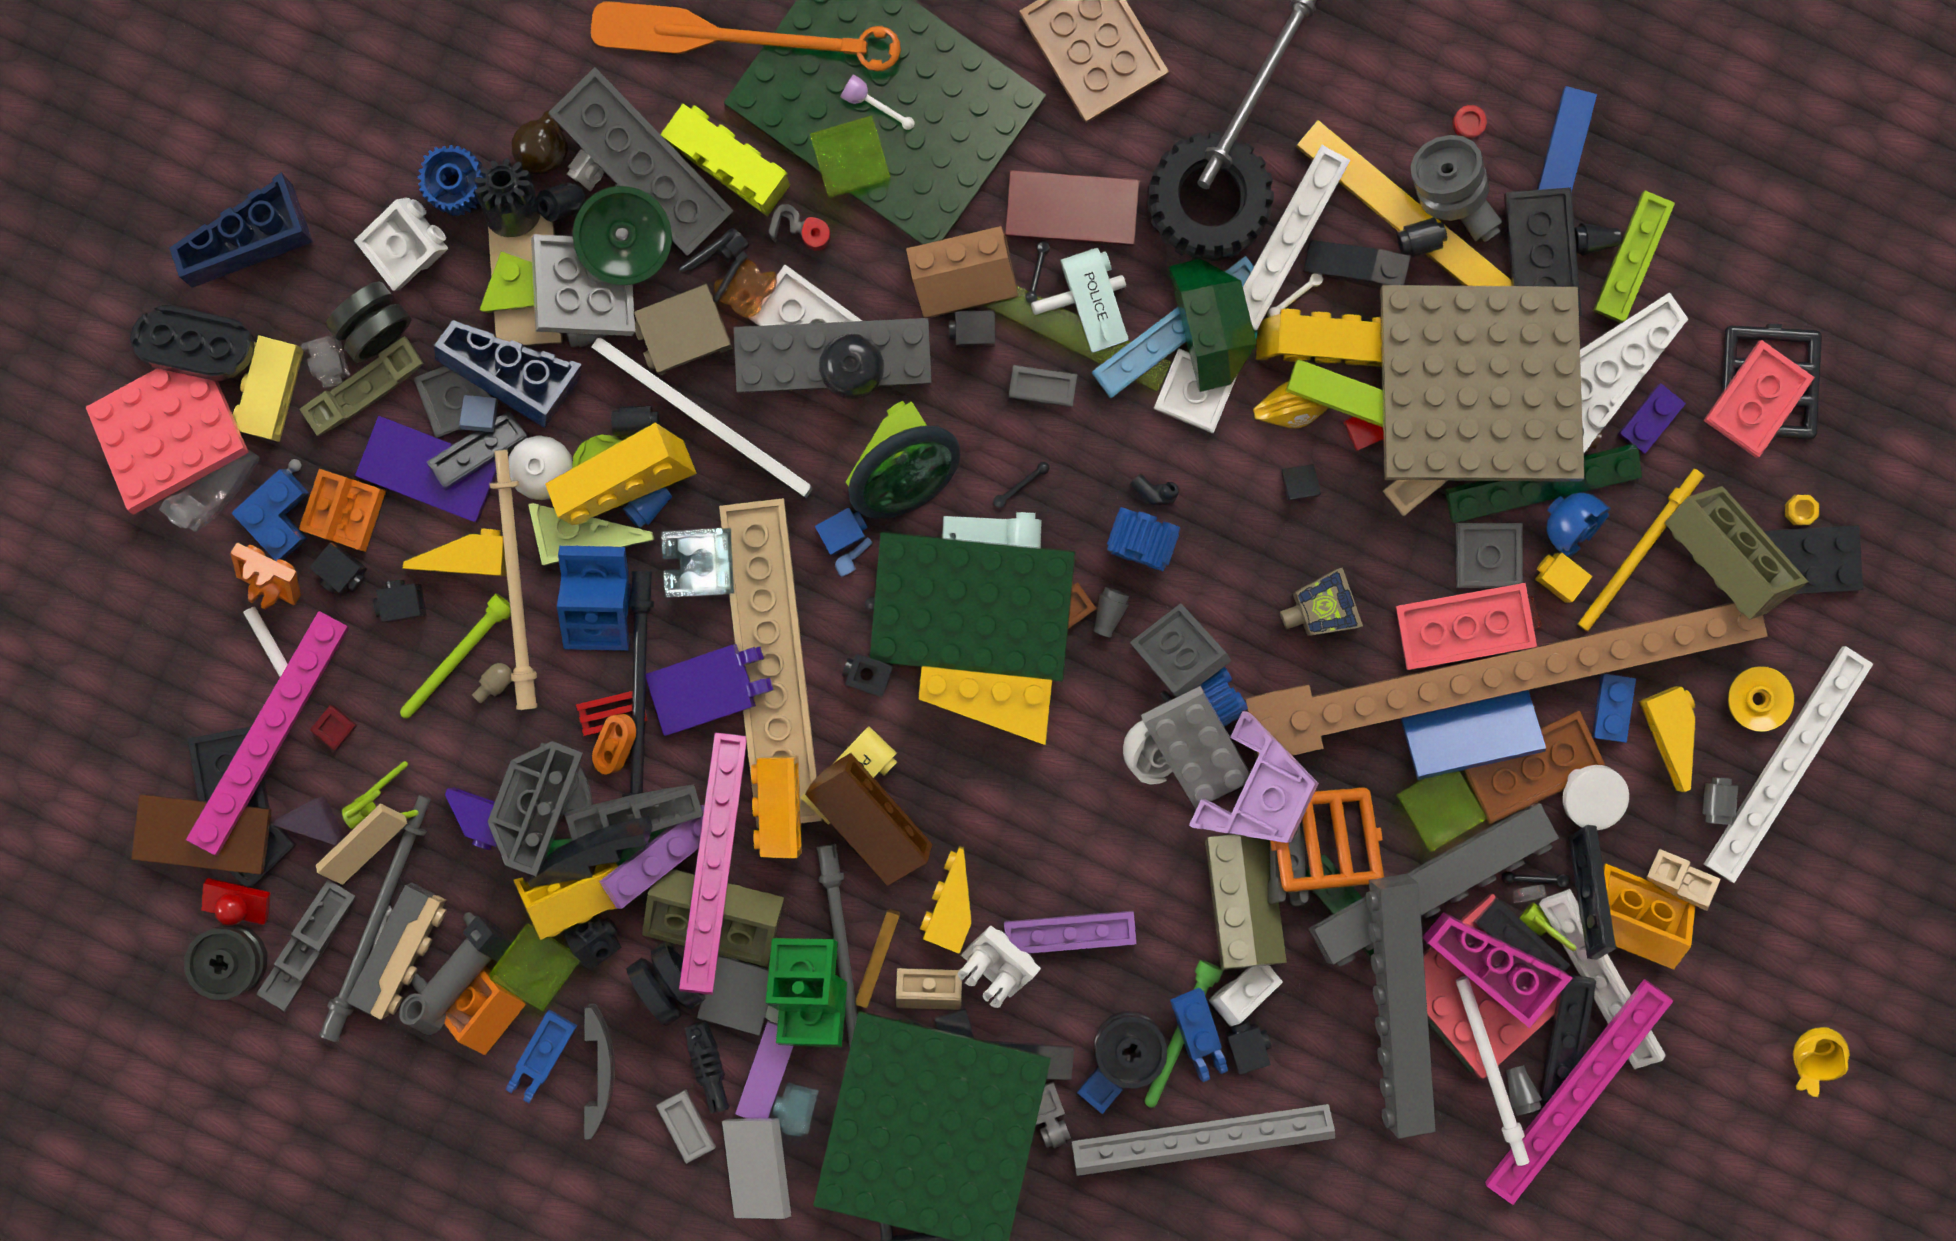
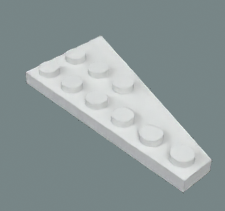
(1620, 360)

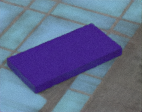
(398, 461)

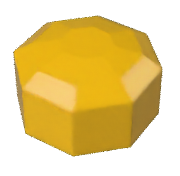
(1802, 510)

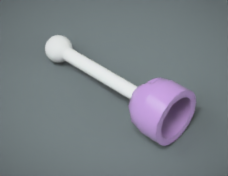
(857, 91)

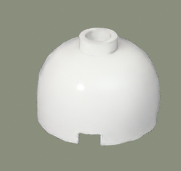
(536, 463)
(1144, 756)

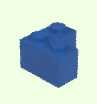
(266, 511)

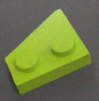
(510, 285)

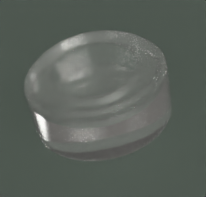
(1529, 893)

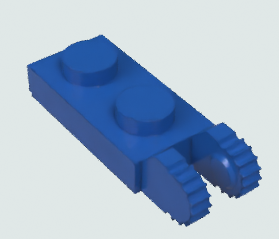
(1198, 1031)
(542, 1052)

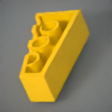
(1321, 338)
(620, 475)
(998, 700)

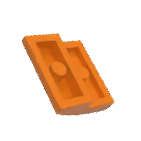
(342, 510)

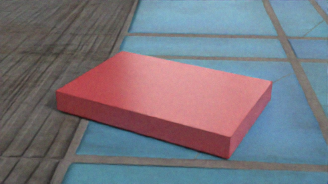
(1759, 399)

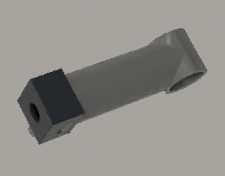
(429, 1007)

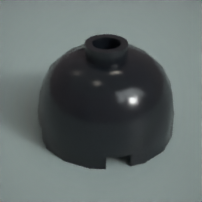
(851, 366)

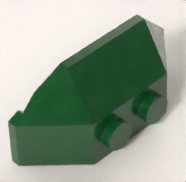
(1213, 321)

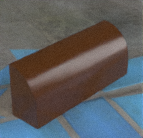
(869, 819)

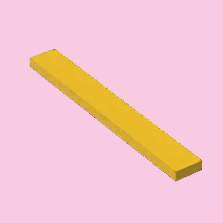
(1401, 210)

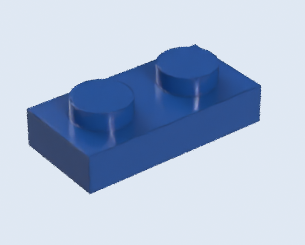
(1613, 708)

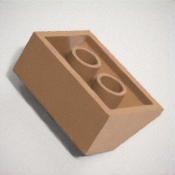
(962, 272)

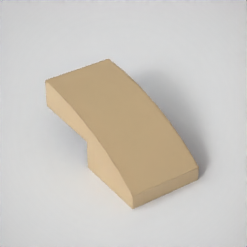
(1682, 880)

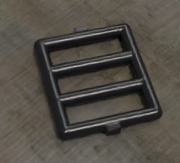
(1775, 332)

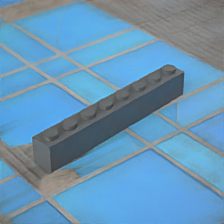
(1444, 878)
(1401, 1005)

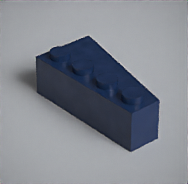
(249, 233)
(516, 375)

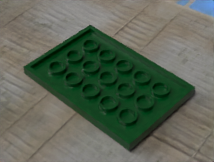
(972, 605)

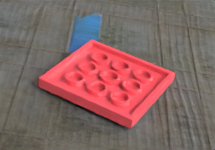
(164, 434)
(1449, 1015)

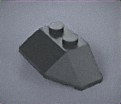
(533, 804)

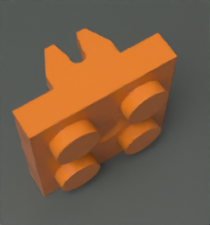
(265, 576)

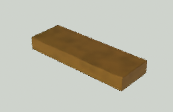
(877, 958)

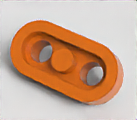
(614, 744)

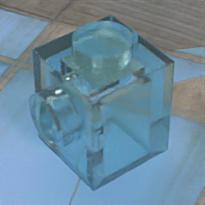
(795, 1109)

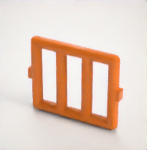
(1347, 876)

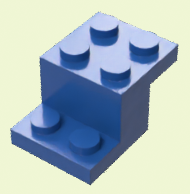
(593, 597)

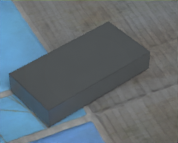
(1042, 386)

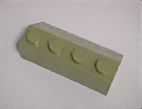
(1735, 552)
(1245, 921)
(747, 923)

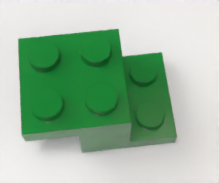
(806, 992)

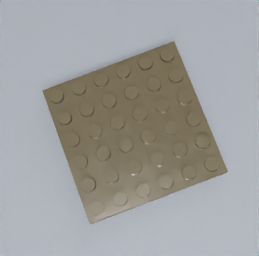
(1481, 383)

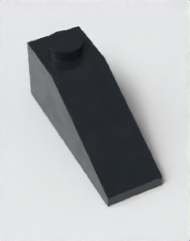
(1356, 264)

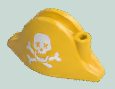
(1287, 409)

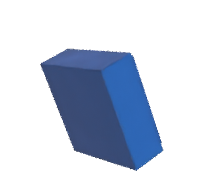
(1099, 1091)

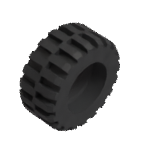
(1201, 240)

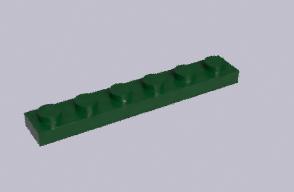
(1497, 496)

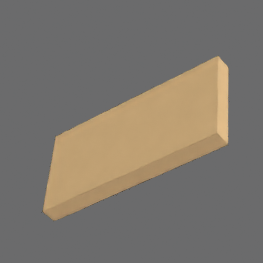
(520, 323)

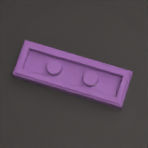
(764, 1076)

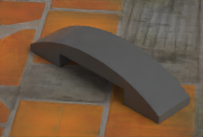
(597, 1030)

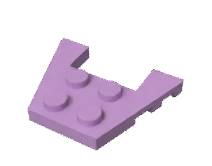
(1273, 793)

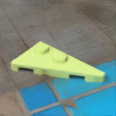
(555, 532)

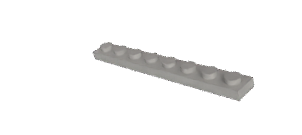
(1203, 1139)

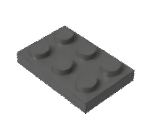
(1180, 651)

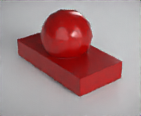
(235, 902)

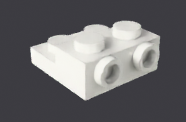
(402, 242)

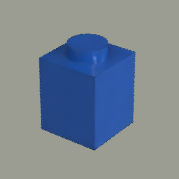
(841, 530)

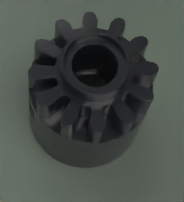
(507, 199)

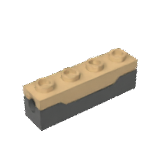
(397, 951)

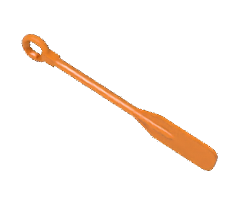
(680, 31)

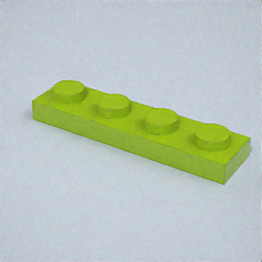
(1633, 257)

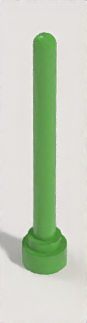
(1206, 977)

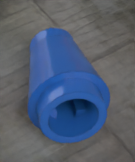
(645, 509)

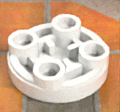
(1595, 796)

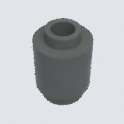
(1482, 223)
(1720, 801)

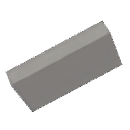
(686, 1126)

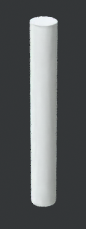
(1067, 298)
(266, 639)

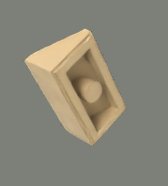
(928, 989)

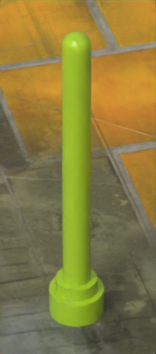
(497, 610)

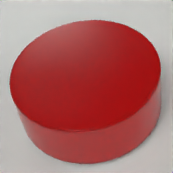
(1469, 121)

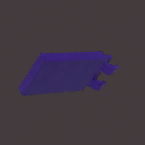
(705, 688)

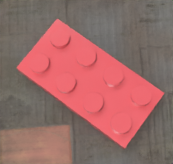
(1466, 626)

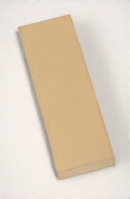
(361, 844)

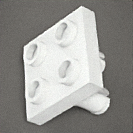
(1000, 963)

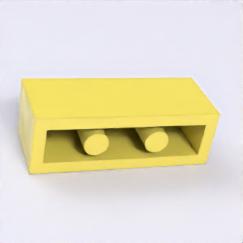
(268, 388)

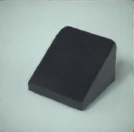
(1300, 482)

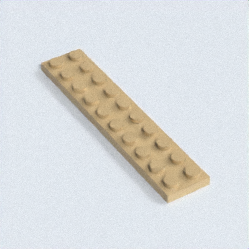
(768, 618)

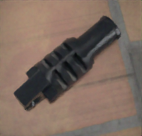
(707, 1064)

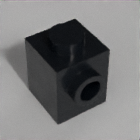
(973, 329)
(338, 569)
(399, 601)
(1248, 1047)

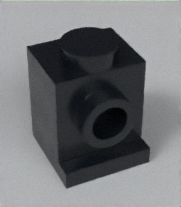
(880, 678)

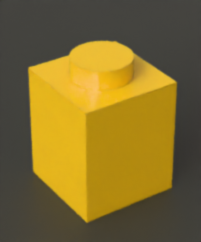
(1562, 576)

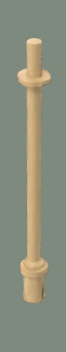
(523, 674)

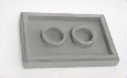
(756, 1168)

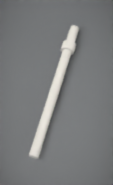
(1512, 1130)

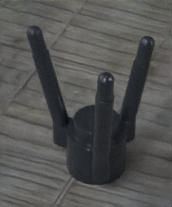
(729, 247)

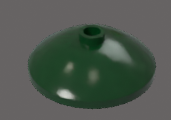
(628, 259)

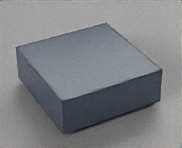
(478, 413)

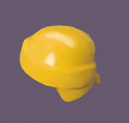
(1820, 1056)

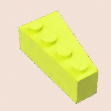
(726, 159)

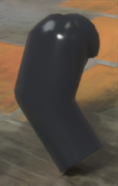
(1155, 494)

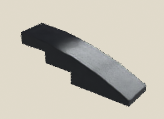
(580, 856)

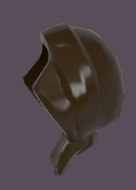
(540, 145)

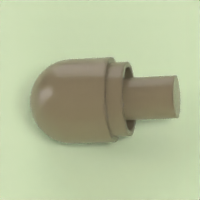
(493, 681)

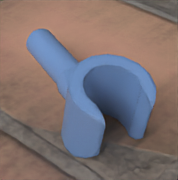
(844, 564)

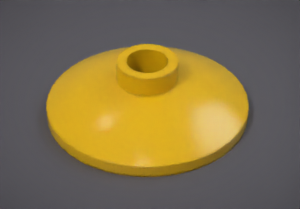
(1776, 699)

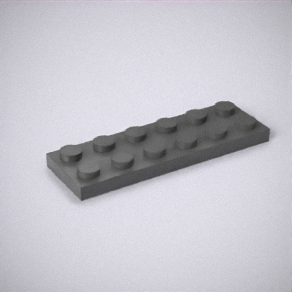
(639, 158)
(790, 354)

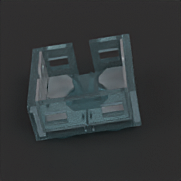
(688, 547)

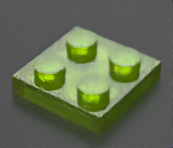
(850, 156)
(1441, 808)
(534, 967)

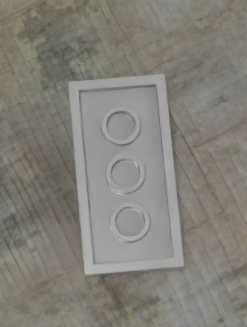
(1197, 746)

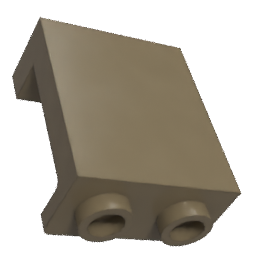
(681, 329)

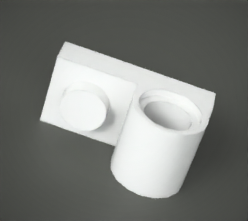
(1245, 994)

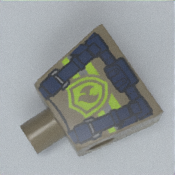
(1323, 606)

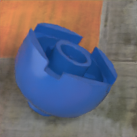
(1575, 520)

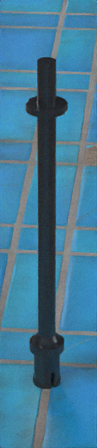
(640, 606)

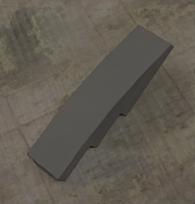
(663, 806)
(306, 945)

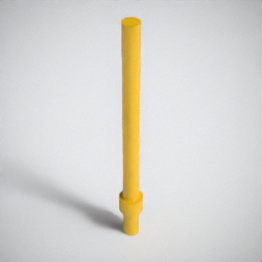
(1675, 500)

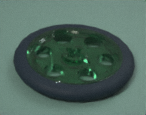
(904, 472)

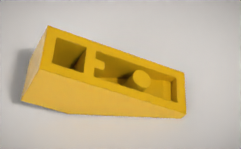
(468, 555)
(1673, 729)

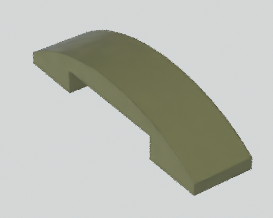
(362, 388)

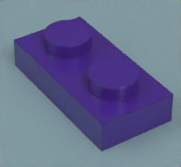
(1651, 418)

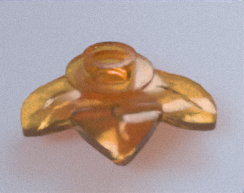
(748, 286)

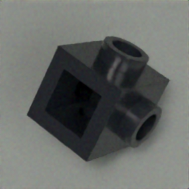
(593, 940)

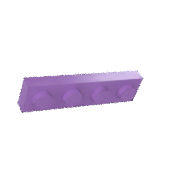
(652, 861)
(1072, 932)

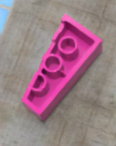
(1506, 973)

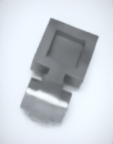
(1055, 1132)

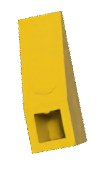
(952, 913)

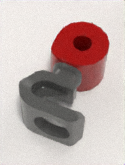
(813, 230)

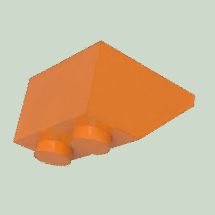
(482, 1013)

